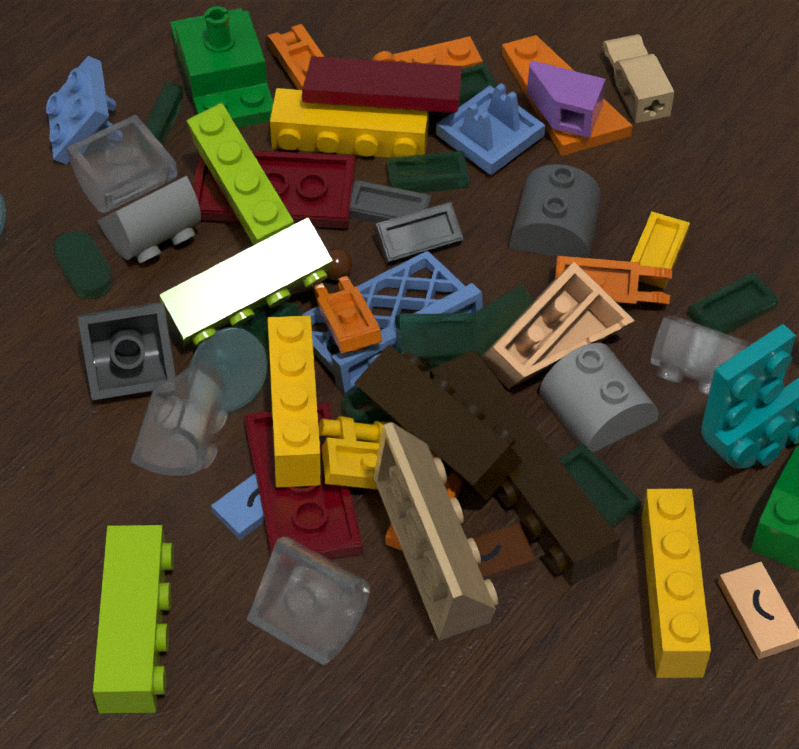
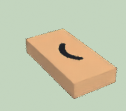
(759, 610)

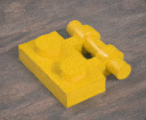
(348, 460)

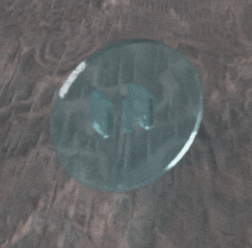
(240, 362)

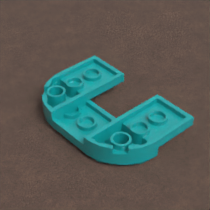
(749, 408)

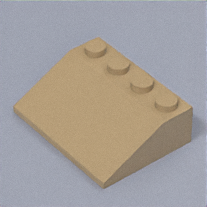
(432, 534)

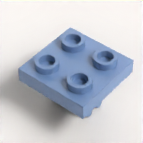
(78, 108)
(491, 128)

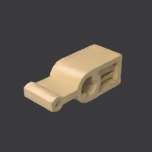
(639, 79)

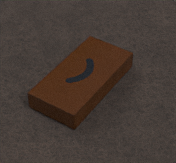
(504, 553)

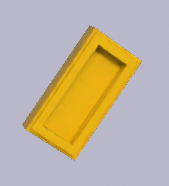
(660, 244)

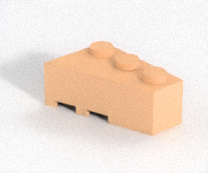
(561, 319)

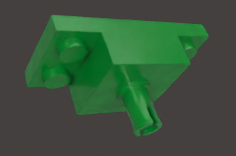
(224, 64)

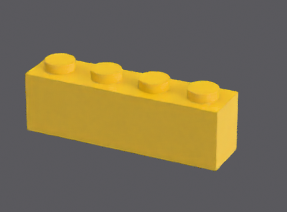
(346, 128)
(294, 402)
(675, 584)

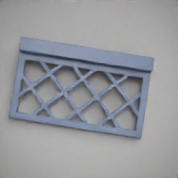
(350, 365)

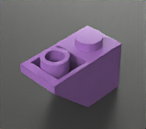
(566, 97)

